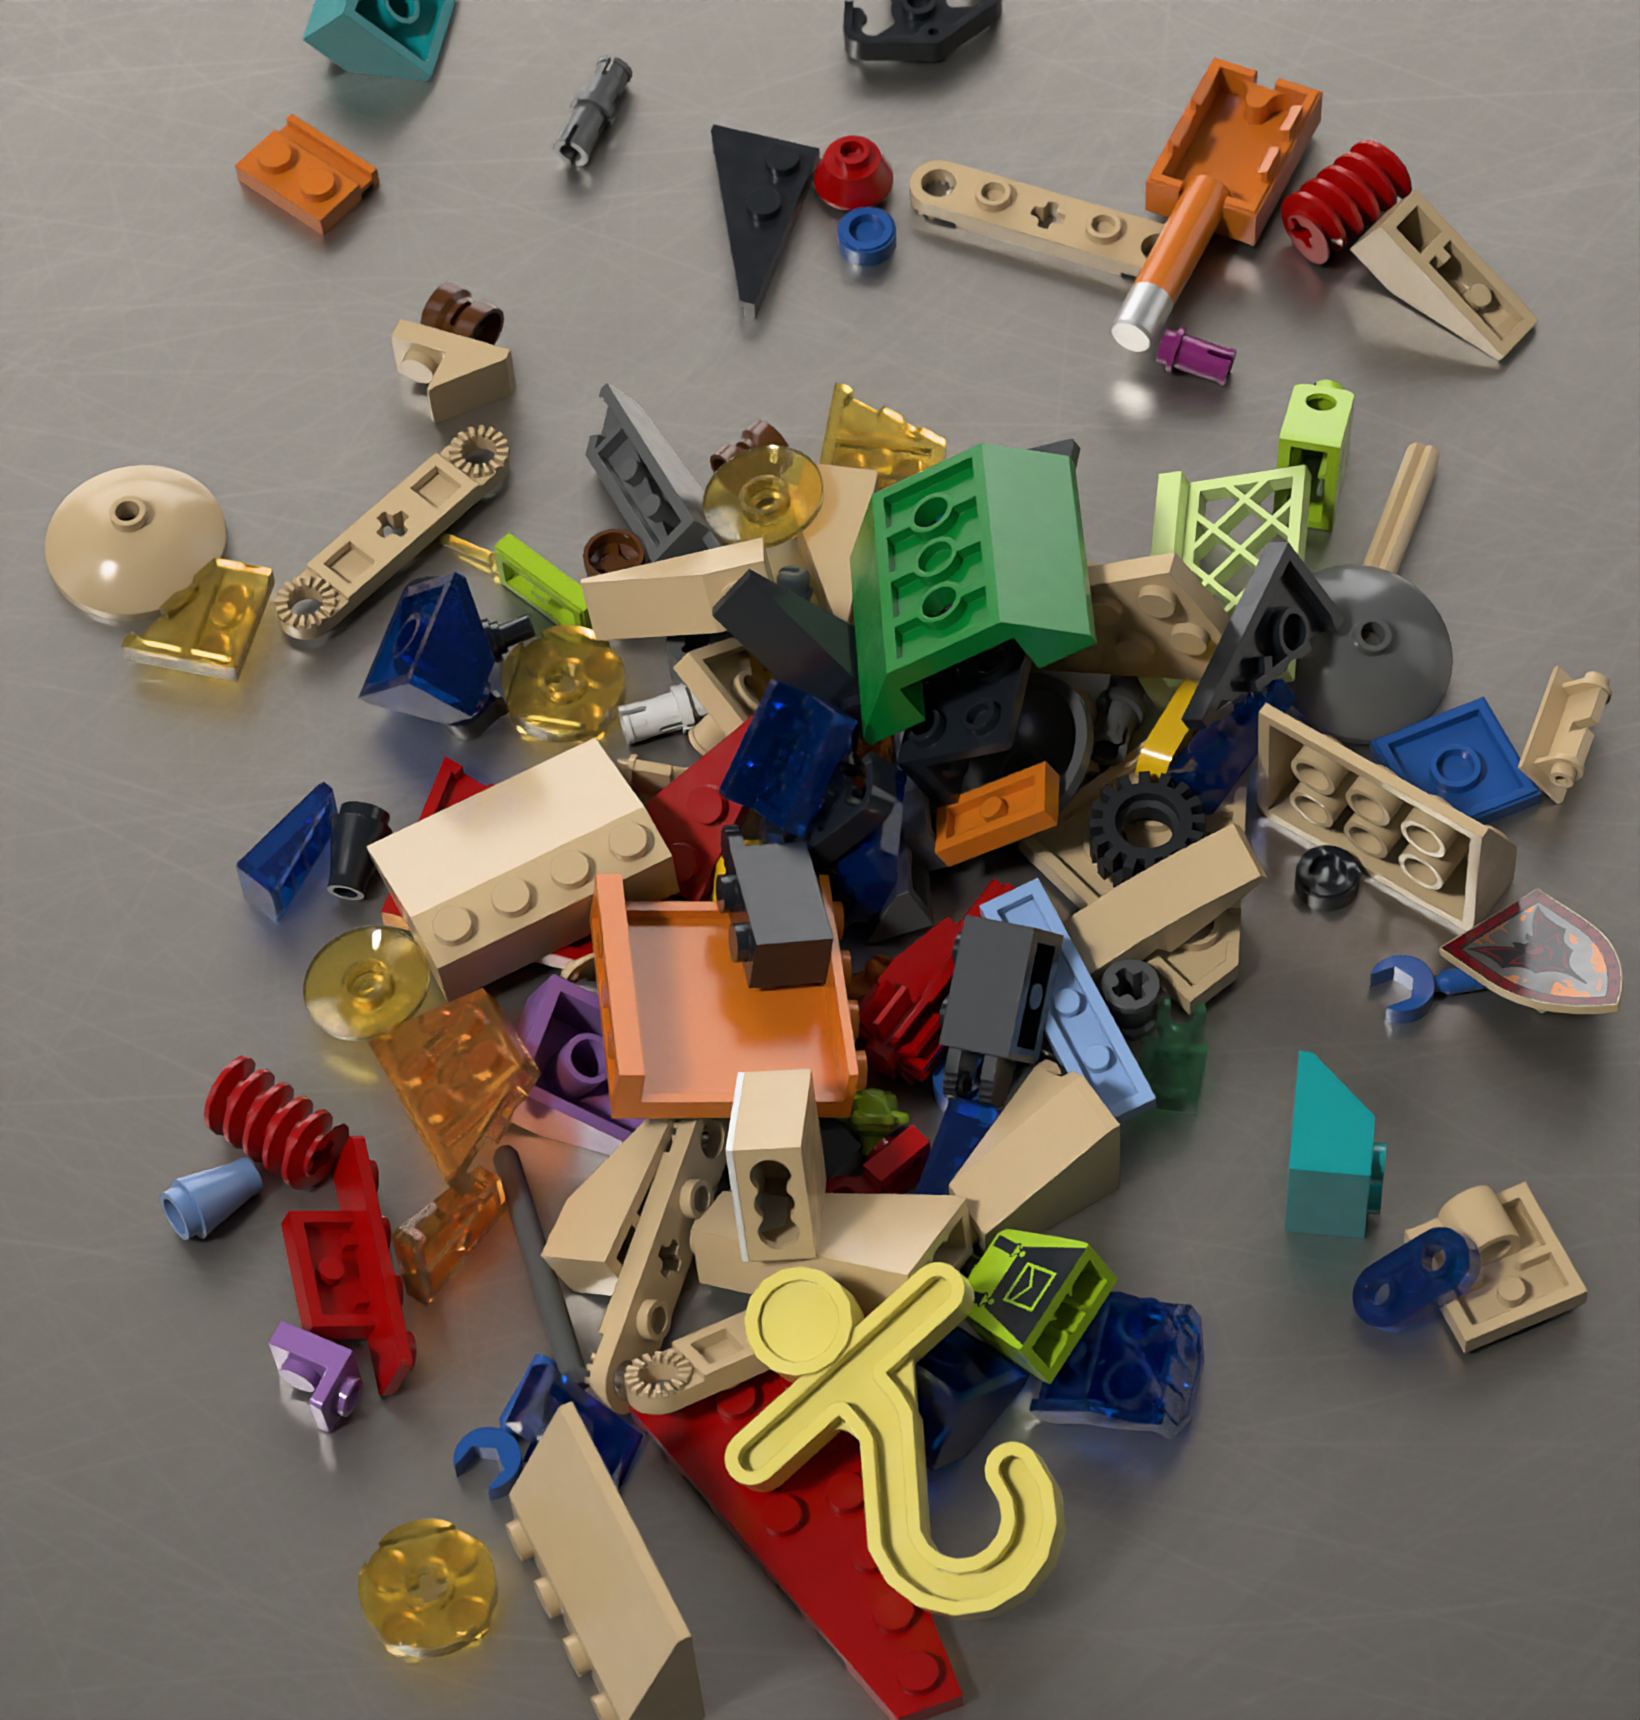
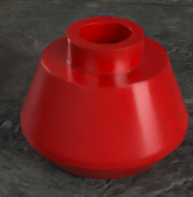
(853, 174)

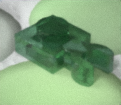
(1174, 1061)

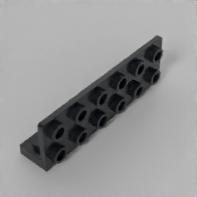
(969, 707)

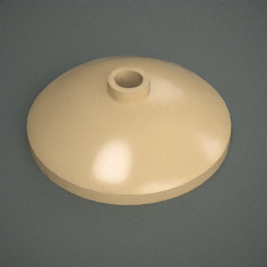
(136, 564)

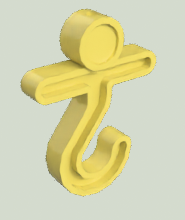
(863, 1382)

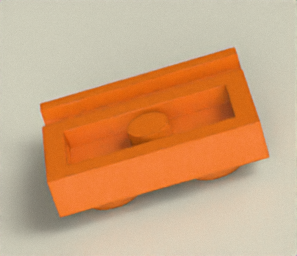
(307, 174)

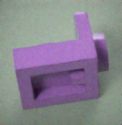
(315, 1362)

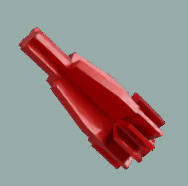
(903, 1006)

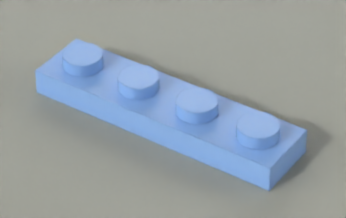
(1078, 1018)

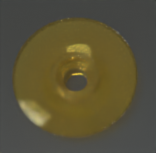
(762, 479)
(355, 965)

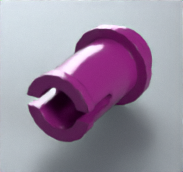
(1195, 356)

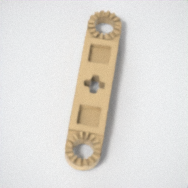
(1013, 210)
(361, 556)
(658, 1256)
(695, 1365)

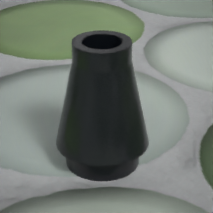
(351, 832)

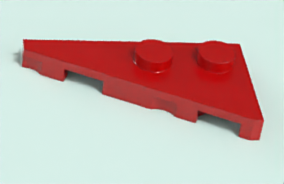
(692, 814)

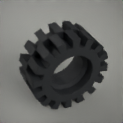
(1138, 803)

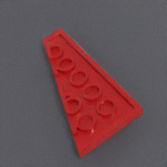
(815, 1548)

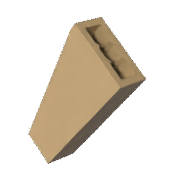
(863, 1244)

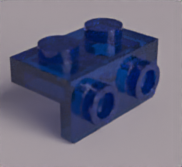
(1226, 748)
(788, 756)

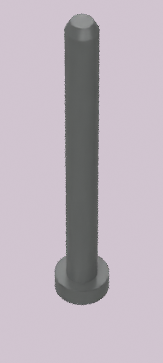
(542, 1276)

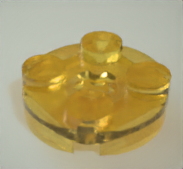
(570, 714)
(438, 1626)

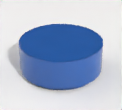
(866, 236)

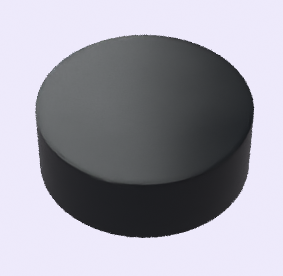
(1327, 878)

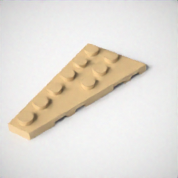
(1148, 621)

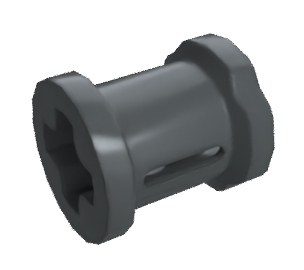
(1131, 996)

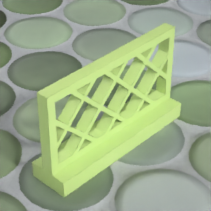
(1180, 528)

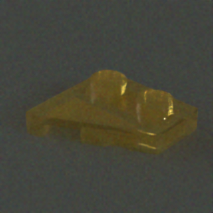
(877, 440)
(208, 623)

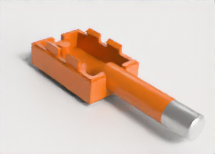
(1216, 177)

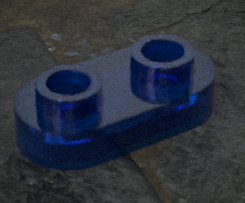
(1413, 1283)

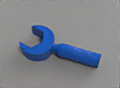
(1419, 979)
(497, 1444)

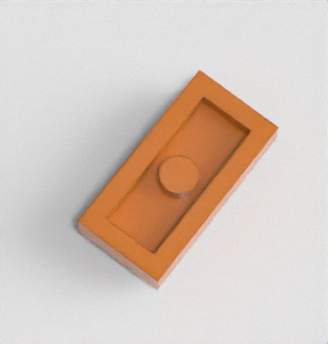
(998, 814)

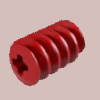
(1344, 199)
(273, 1124)

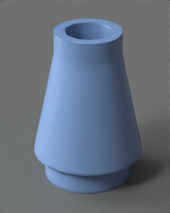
(209, 1197)

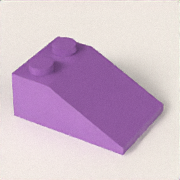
(572, 1093)

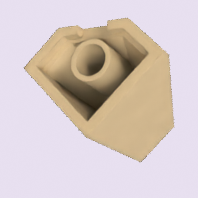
(1040, 1158)

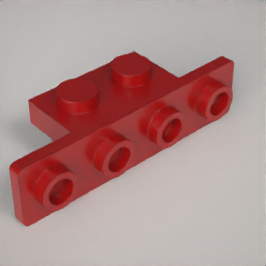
(346, 1269)

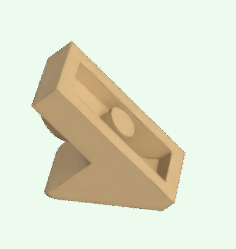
(459, 369)

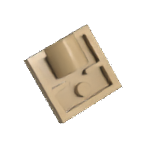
(1522, 1265)

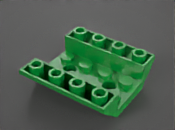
(1000, 553)

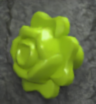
(874, 1116)

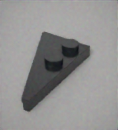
(762, 196)
(1268, 630)

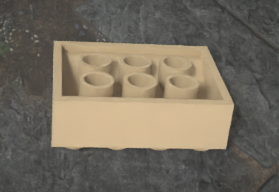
(1385, 823)
(519, 865)
(602, 1580)

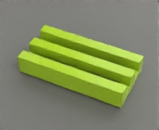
(540, 583)

